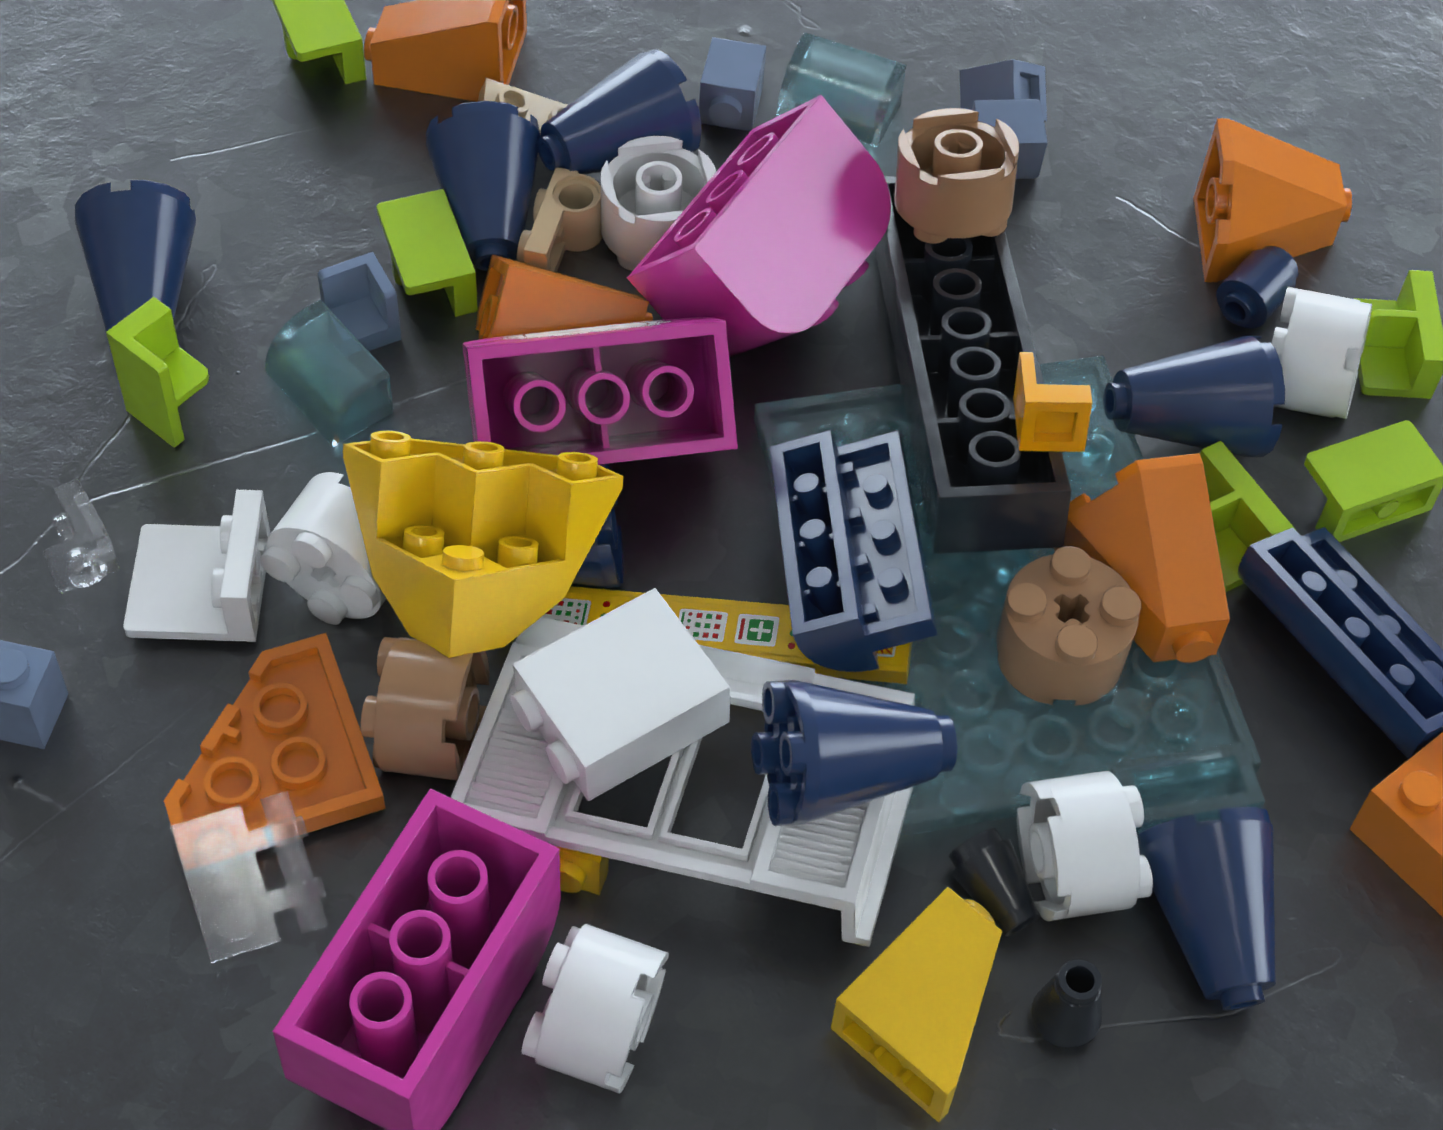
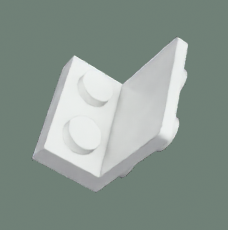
(201, 578)

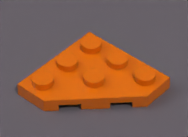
(281, 735)

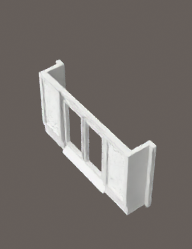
(825, 862)

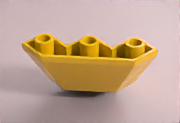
(474, 533)

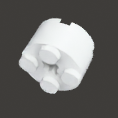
(647, 192)
(1320, 350)
(323, 553)
(1083, 845)
(597, 1007)

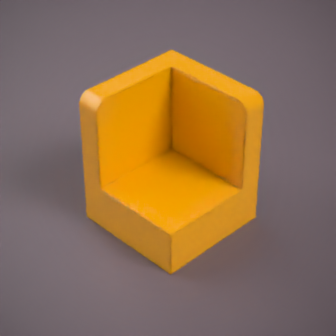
(1047, 414)

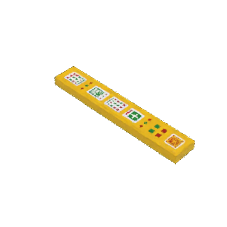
(732, 626)

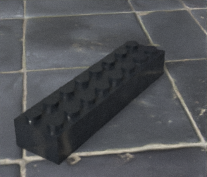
(957, 354)

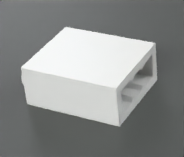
(620, 694)

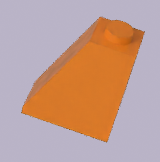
(446, 45)
(1264, 195)
(534, 300)
(1164, 545)

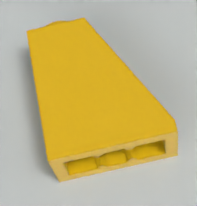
(922, 999)

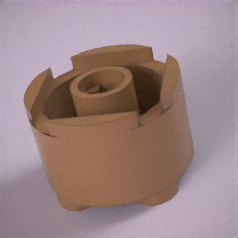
(955, 175)
(1066, 628)
(424, 708)

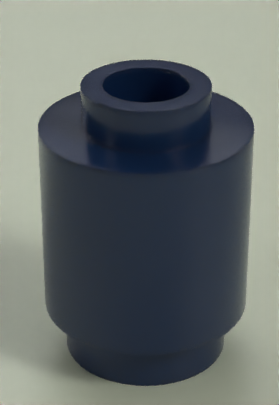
(1257, 286)

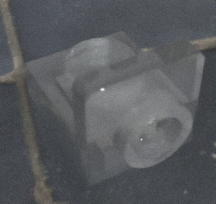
(85, 546)

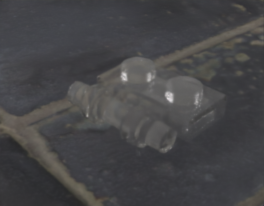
(228, 884)

